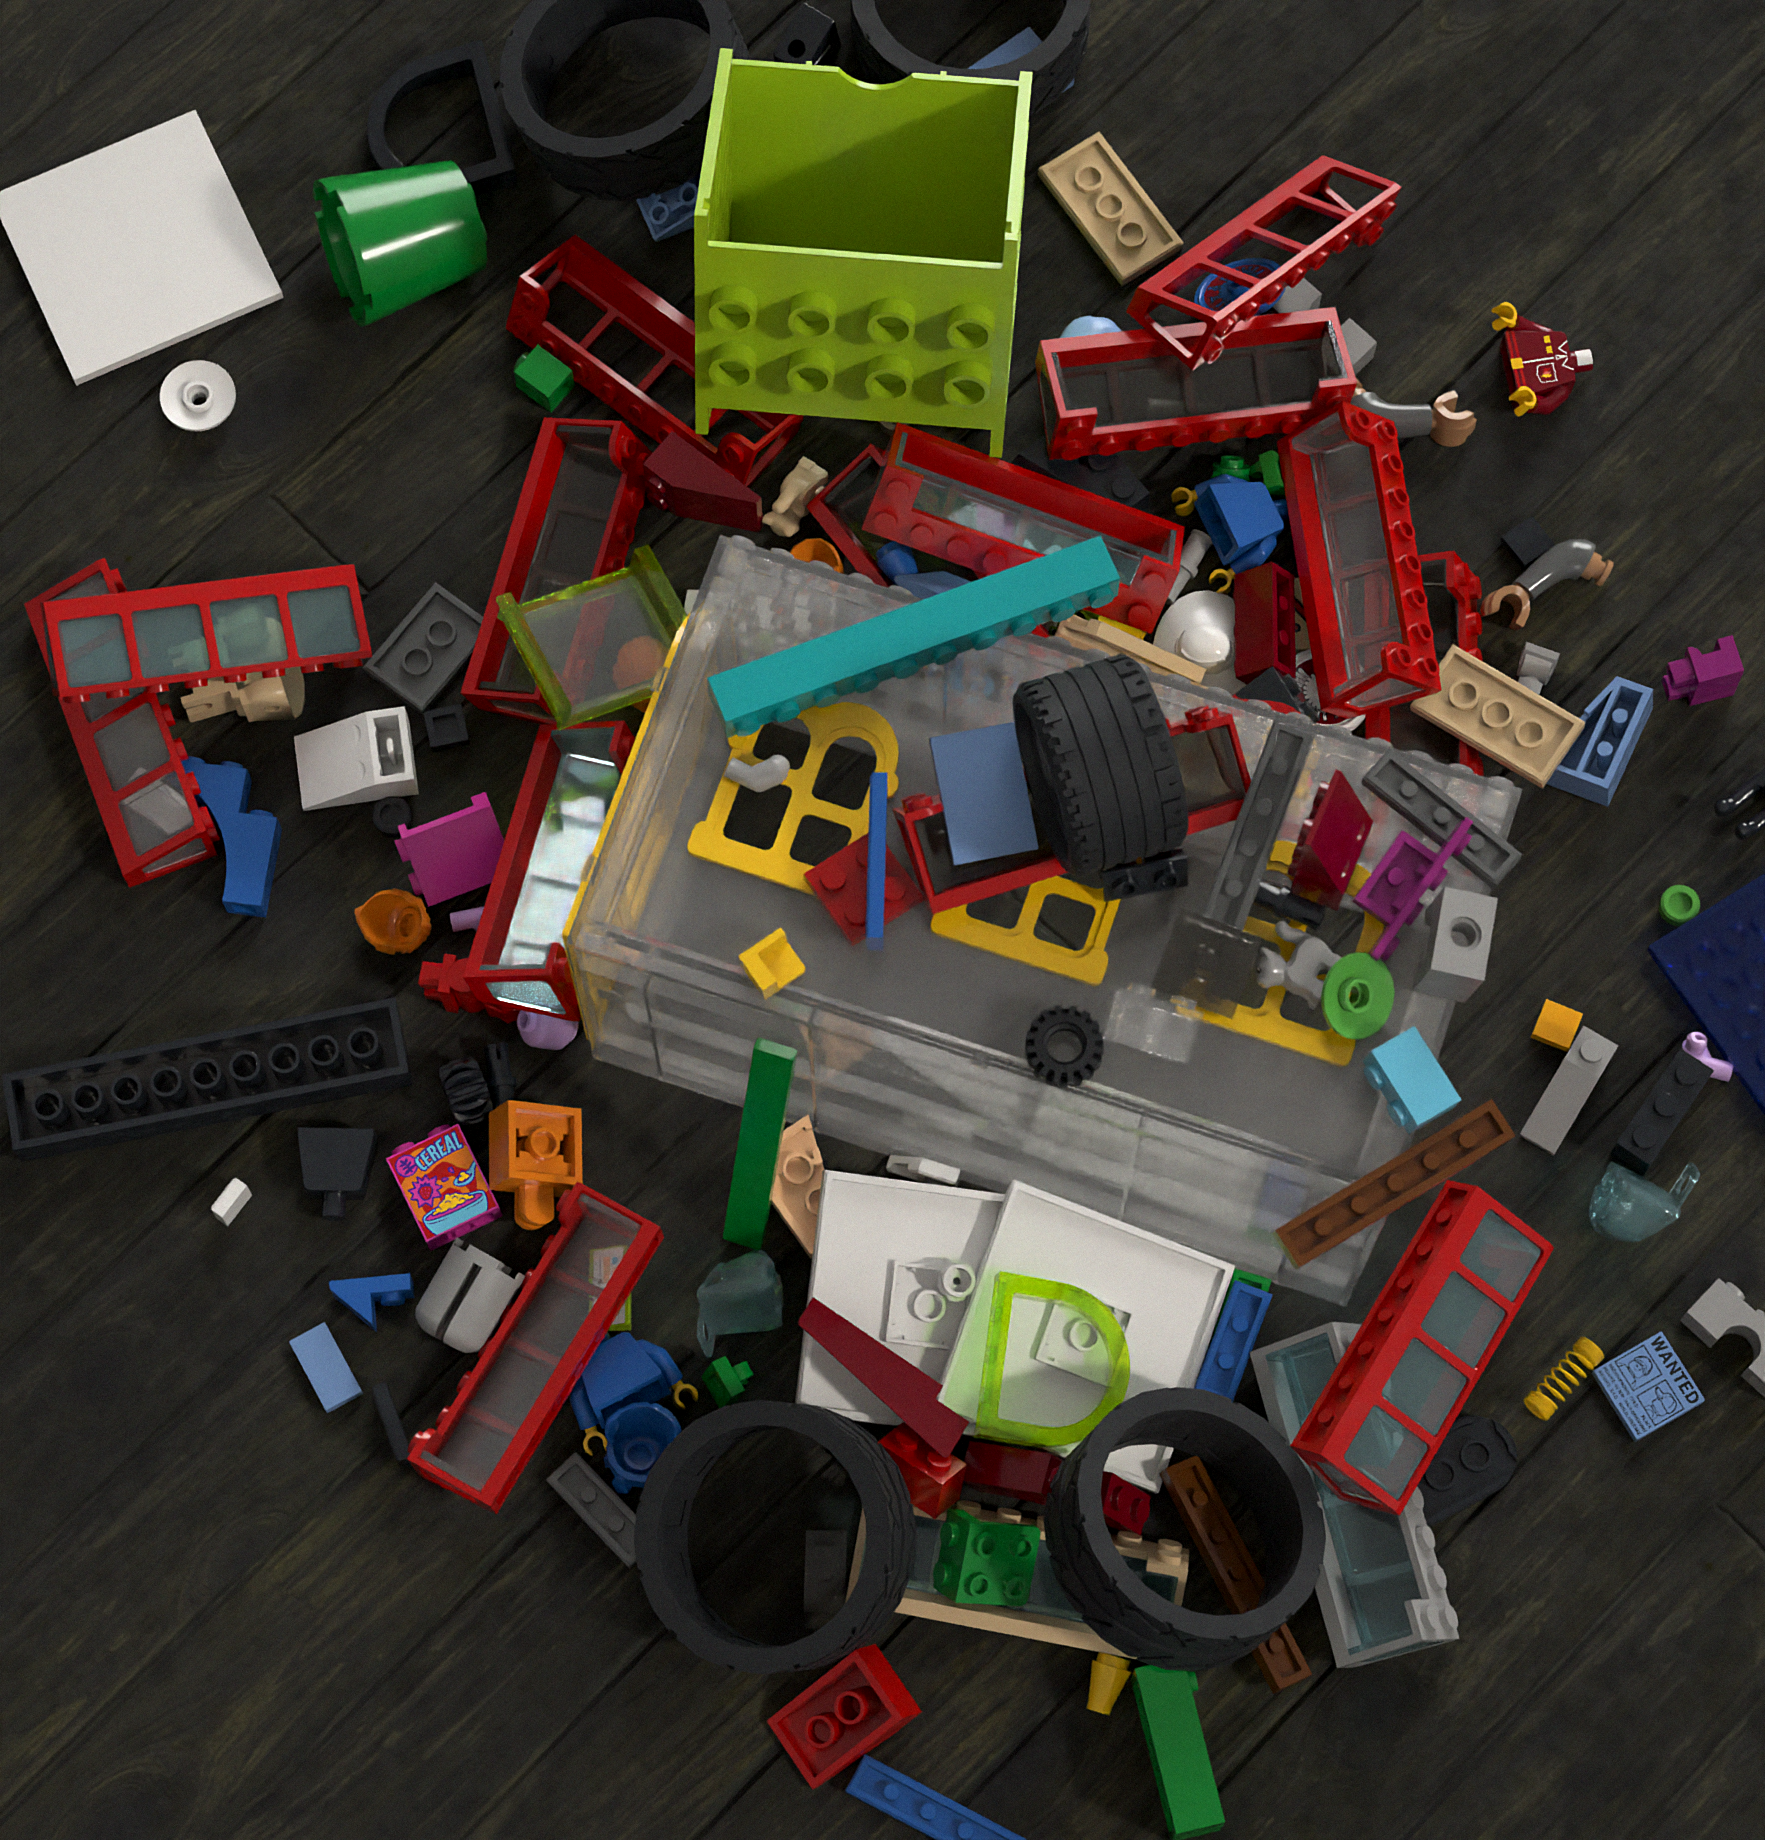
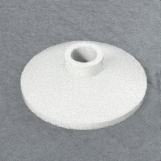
(193, 381)

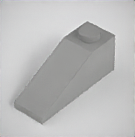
(1568, 1090)

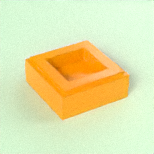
(1556, 1025)

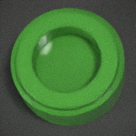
(1679, 905)

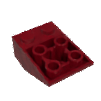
(1330, 843)

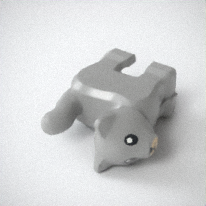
(1299, 974)

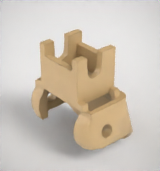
(256, 698)

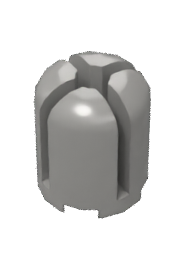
(466, 1298)

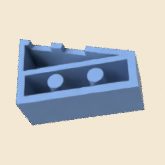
(1606, 743)

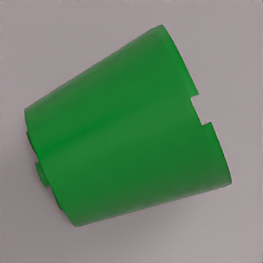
(398, 235)

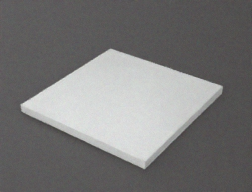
(136, 247)
(879, 1269)
(1055, 1356)

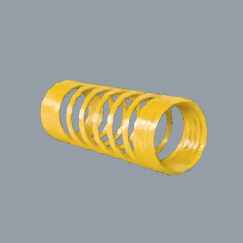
(1589, 1356)

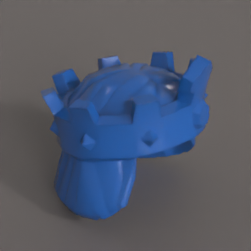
(636, 1440)

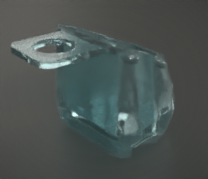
(1632, 1207)
(740, 1298)

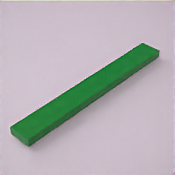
(759, 1143)

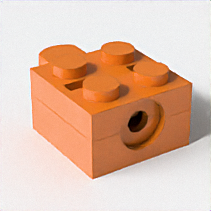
(534, 1155)

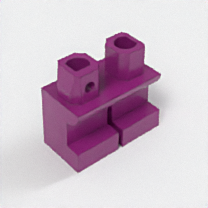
(1706, 675)

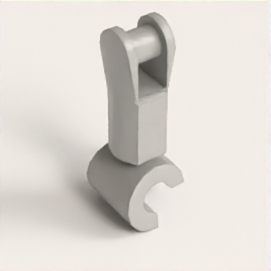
(1536, 666)

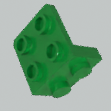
(985, 1560)

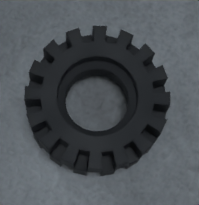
(1064, 1072)

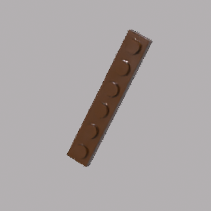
(1393, 1184)
(1231, 1566)

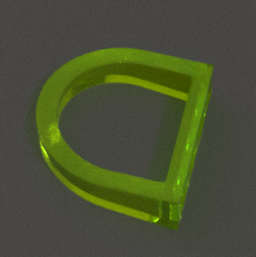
(1012, 1285)

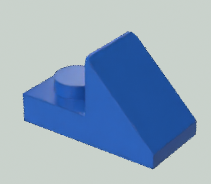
(362, 1293)

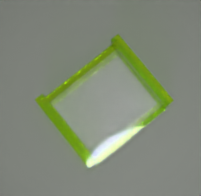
(598, 639)

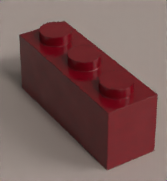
(1264, 622)

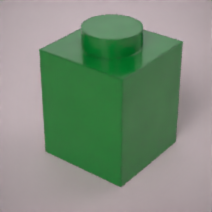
(543, 378)

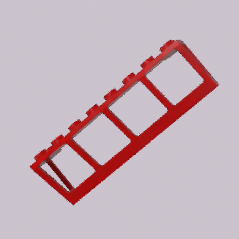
(1360, 225)
(655, 323)

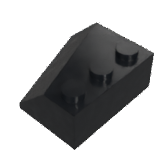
(1094, 473)

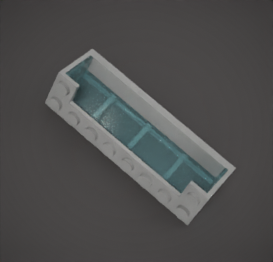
(1378, 1568)

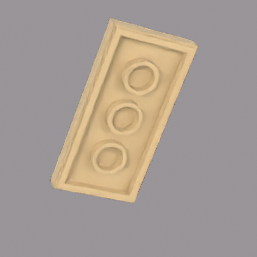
(1110, 208)
(1499, 717)

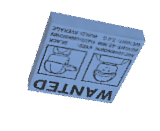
(1648, 1386)

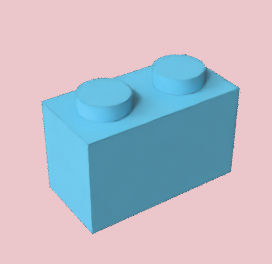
(1410, 1081)

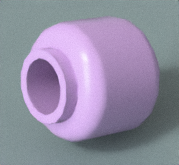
(545, 1031)

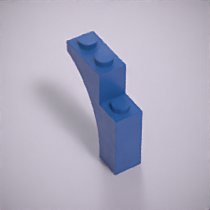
(248, 838)

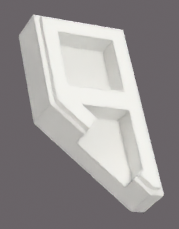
(923, 1170)

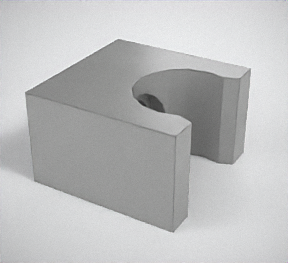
(1448, 968)

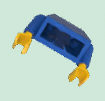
(1238, 520)
(623, 1374)

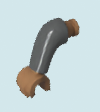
(1418, 419)
(1561, 562)

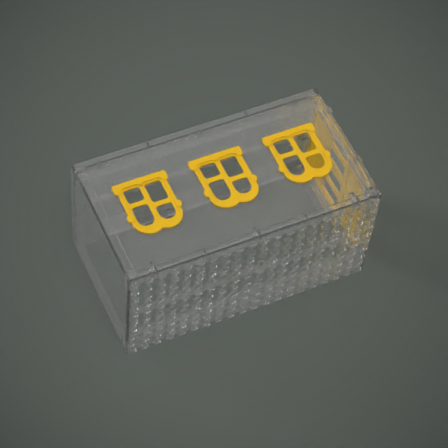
(929, 1036)

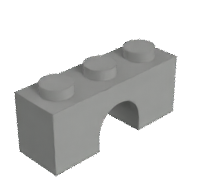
(1306, 297)
(1725, 1312)

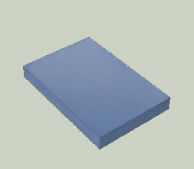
(983, 793)

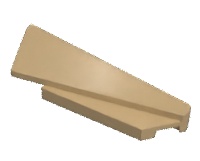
(1102, 636)

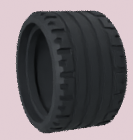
(1100, 764)

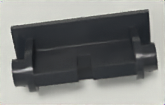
(1158, 873)

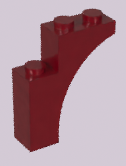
(1028, 1477)

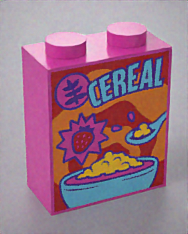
(443, 1185)

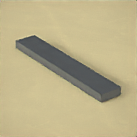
(1258, 824)

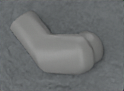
(761, 776)

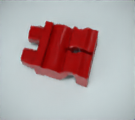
(446, 984)

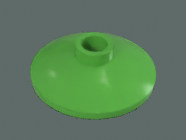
(1369, 999)

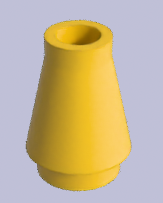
(1106, 1681)

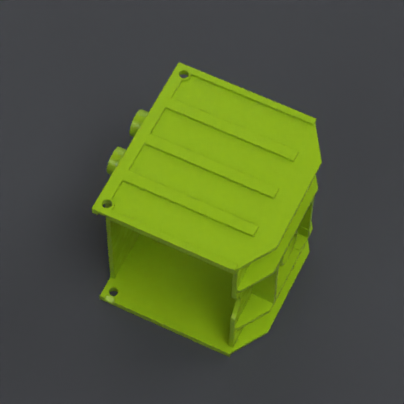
(859, 245)

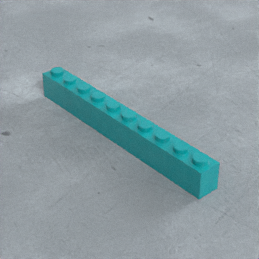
(913, 637)

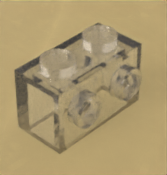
(1154, 1023)

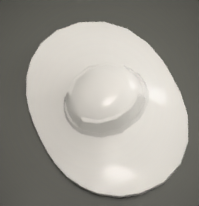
(1202, 632)

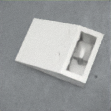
(357, 760)

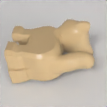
(796, 492)

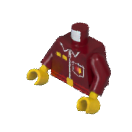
(1537, 362)

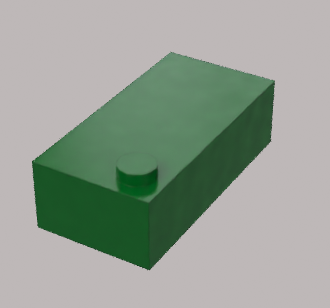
(1177, 1751)

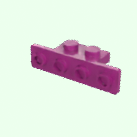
(1400, 881)

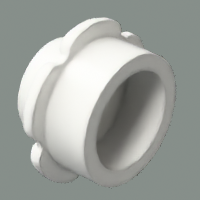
(961, 1271)

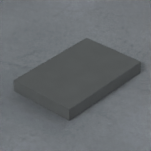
(427, 649)

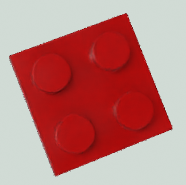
(842, 888)

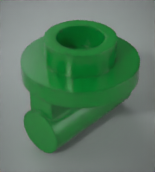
(1233, 466)

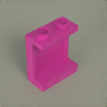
(453, 851)

